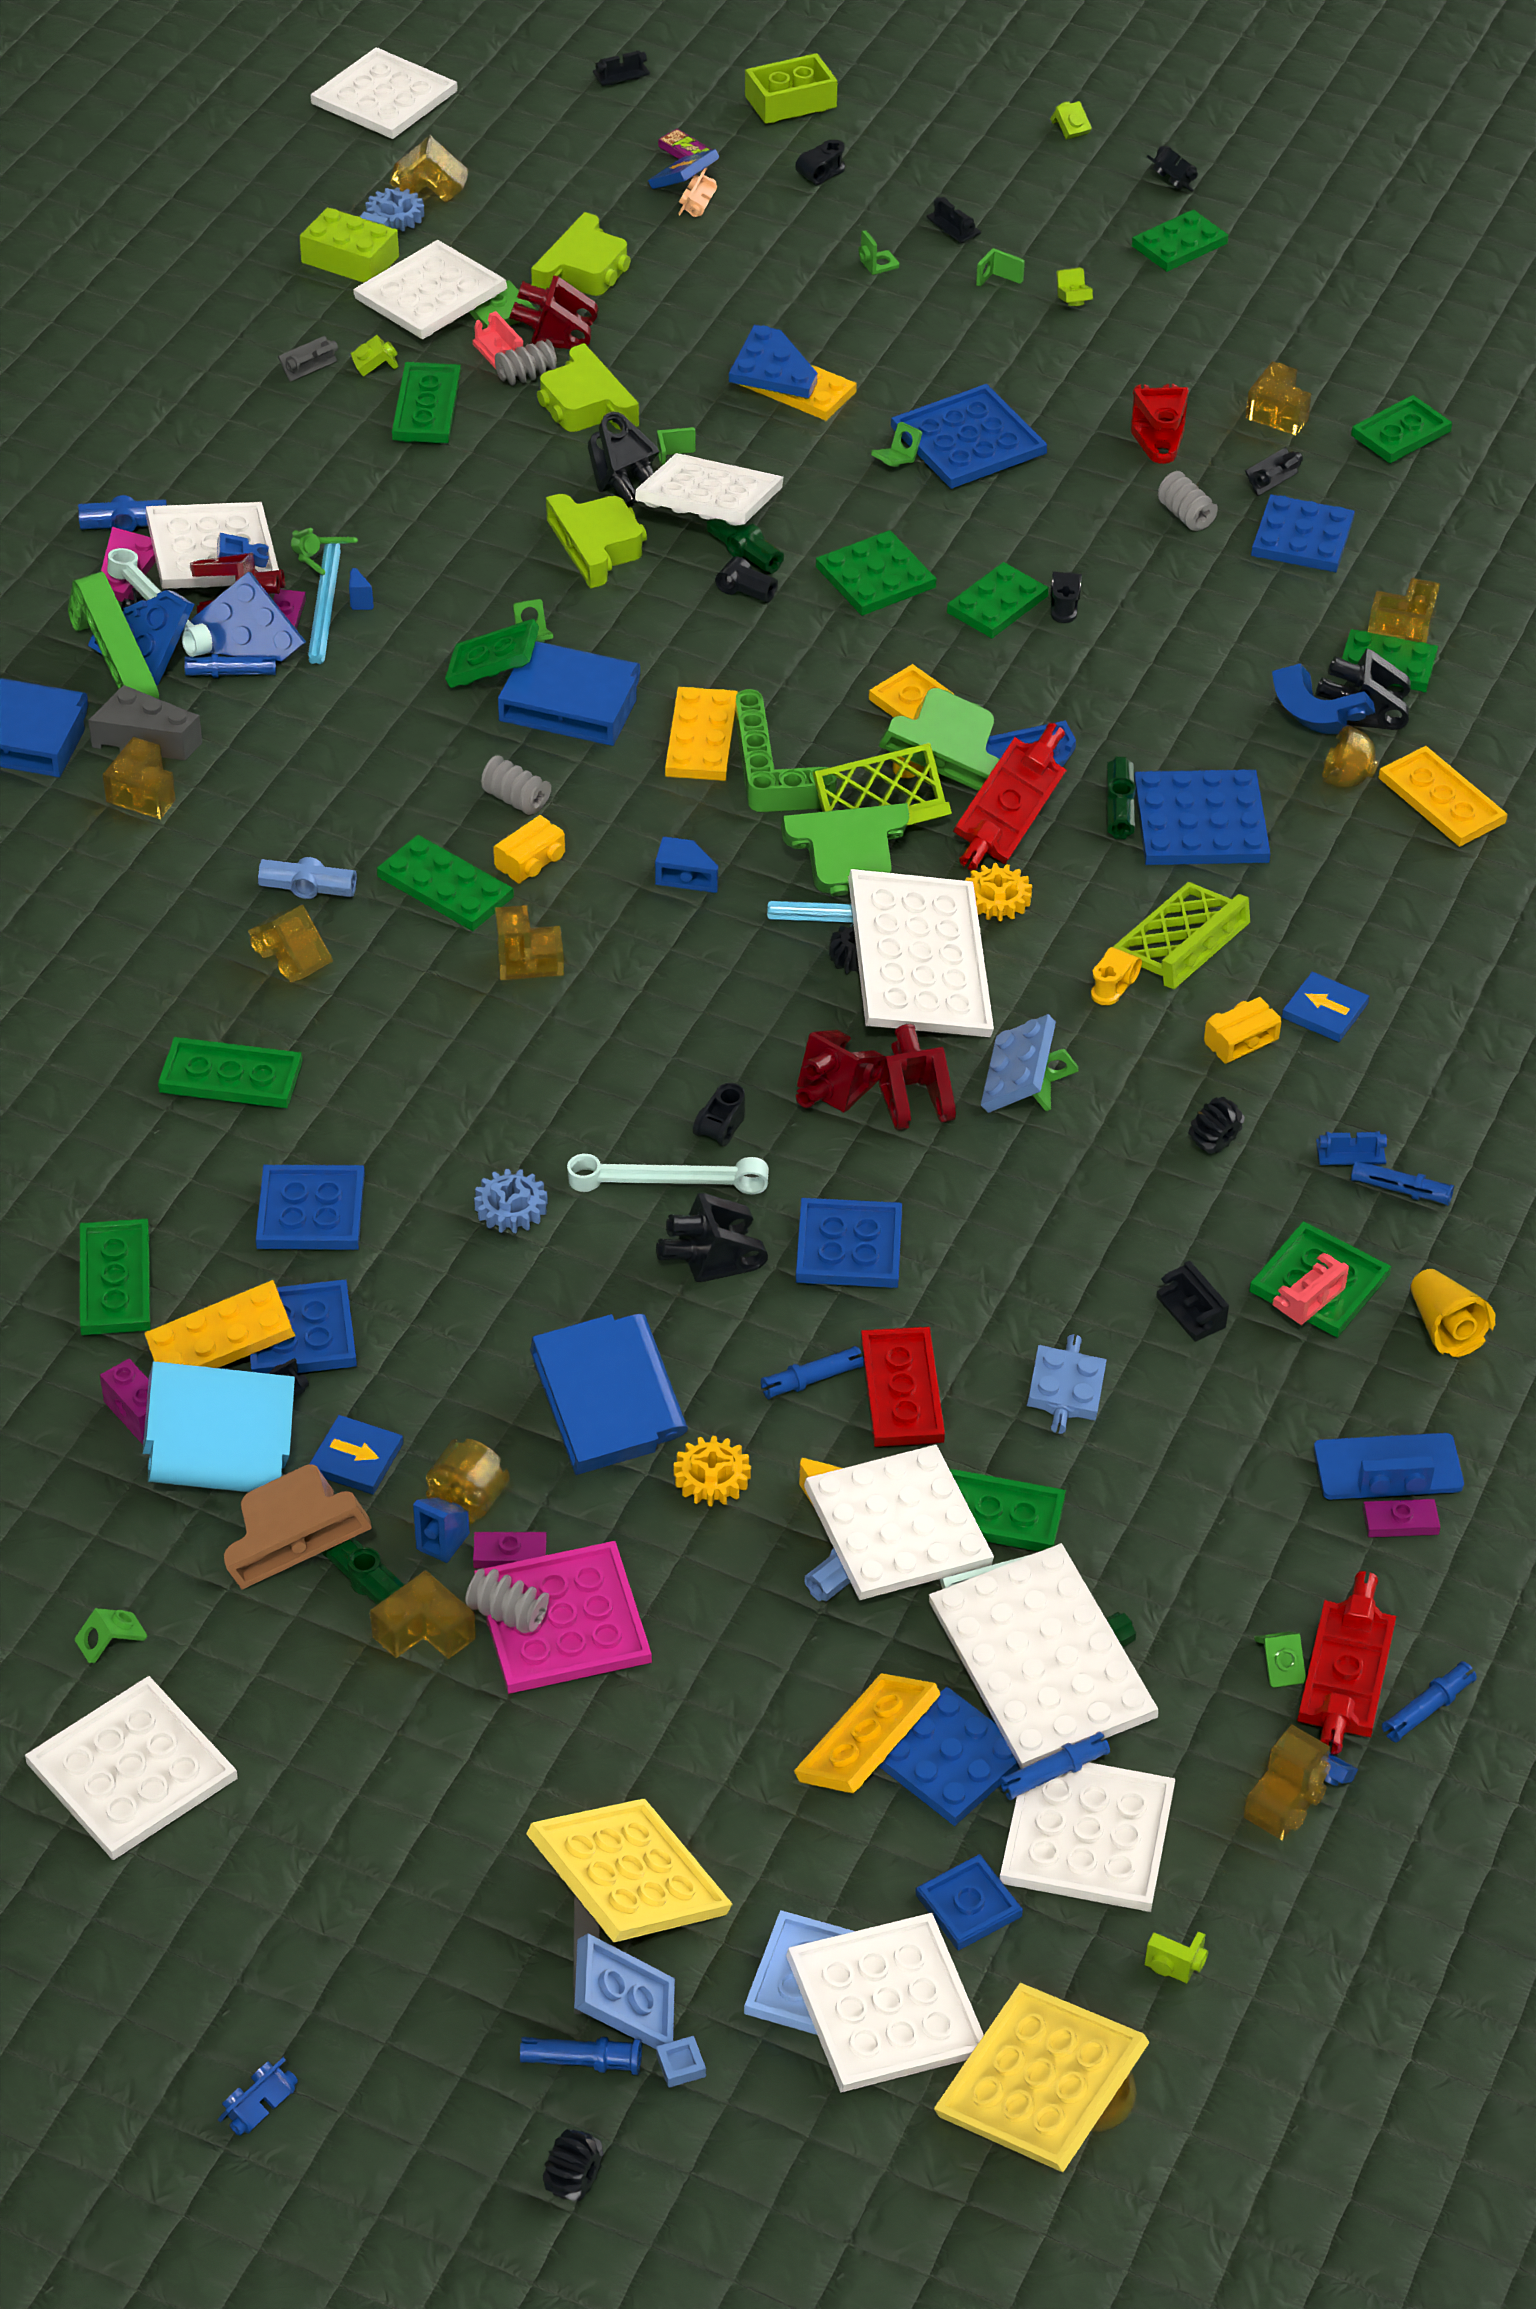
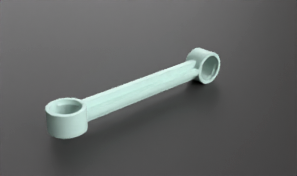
(123, 565)
(668, 1174)

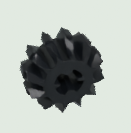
(843, 949)
(1216, 1125)
(572, 2165)

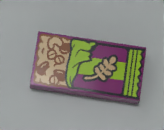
(681, 144)

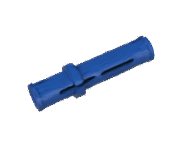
(230, 665)
(1401, 1182)
(799, 1376)
(1440, 1692)
(1068, 1759)

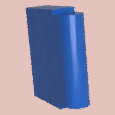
(571, 693)
(39, 726)
(607, 1390)

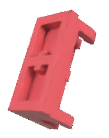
(495, 338)
(1313, 1289)

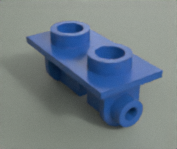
(1344, 1150)
(269, 2085)

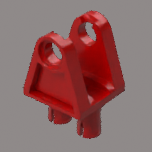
(1159, 420)

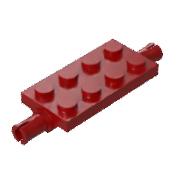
(1010, 798)
(1348, 1665)

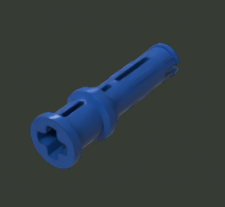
(599, 2054)

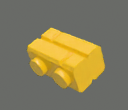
(529, 849)
(1242, 1029)

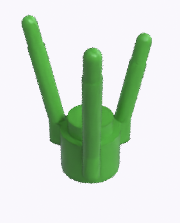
(307, 544)

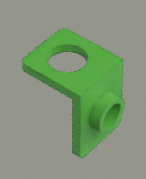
(869, 255)
(1002, 265)
(675, 441)
(898, 453)
(518, 607)
(1051, 1075)
(108, 1625)
(1283, 1658)

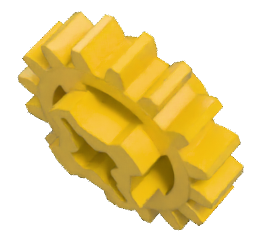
(1000, 891)
(712, 1470)

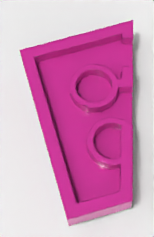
(140, 545)

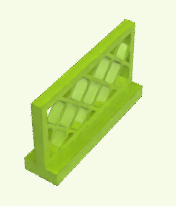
(917, 813)
(1200, 942)

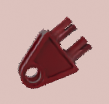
(556, 313)
(237, 566)
(914, 1066)
(835, 1073)

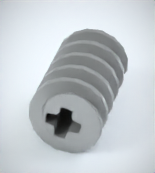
(525, 361)
(1187, 501)
(515, 785)
(505, 1602)

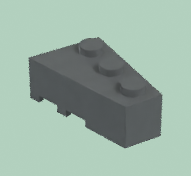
(147, 718)

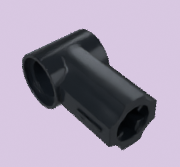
(739, 576)

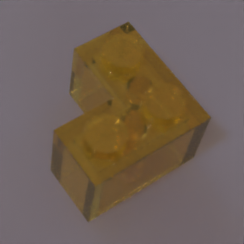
(432, 167)
(1277, 401)
(1405, 616)
(138, 780)
(293, 941)
(526, 950)
(423, 1611)
(1291, 1783)

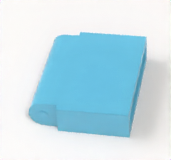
(216, 1426)

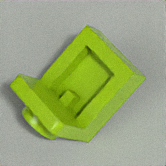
(1071, 119)
(1072, 286)
(374, 353)
(1175, 1959)

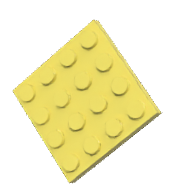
(629, 1869)
(1041, 2076)

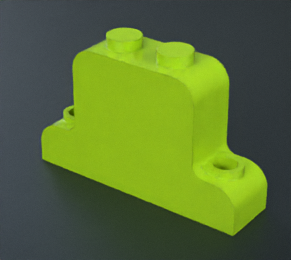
(583, 258)
(584, 392)
(596, 534)

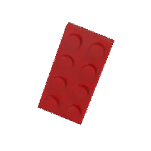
(902, 1386)

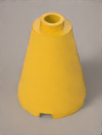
(1451, 1313)

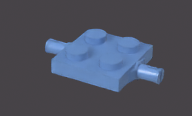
(1066, 1383)

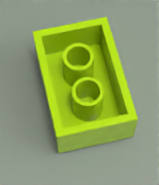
(791, 88)
(349, 245)

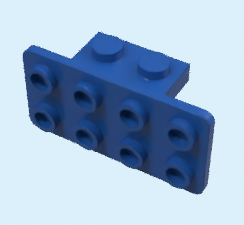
(1388, 1466)

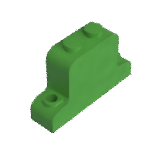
(956, 735)
(845, 841)

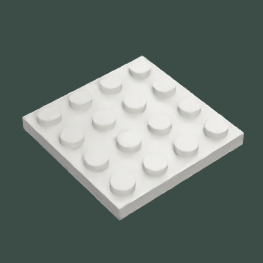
(384, 92)
(430, 289)
(709, 489)
(191, 534)
(898, 1522)
(131, 1767)
(1091, 1836)
(885, 2001)

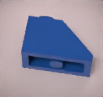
(685, 866)
(439, 1527)

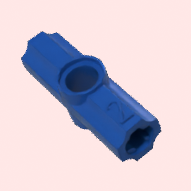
(120, 513)

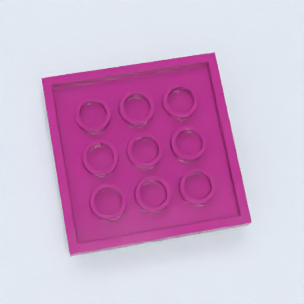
(587, 1622)

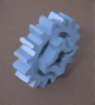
(398, 206)
(510, 1200)

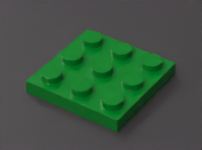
(875, 572)
(1297, 1259)

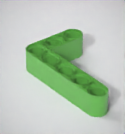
(96, 607)
(770, 788)

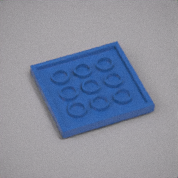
(971, 435)
(1201, 817)

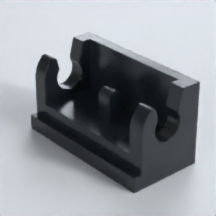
(1193, 1302)

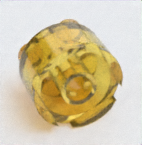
(467, 1476)

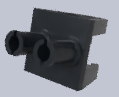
(622, 457)
(1373, 677)
(710, 1242)

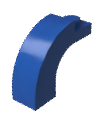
(1323, 716)

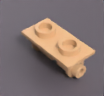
(701, 192)

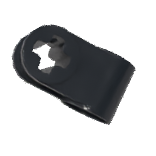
(822, 161)
(1065, 596)
(722, 1114)

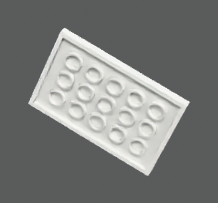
(920, 953)
(1042, 1655)

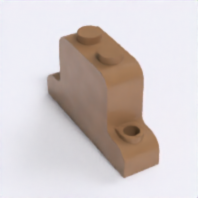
(292, 1523)

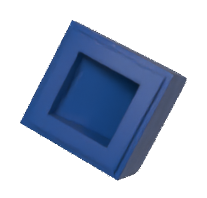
(360, 591)

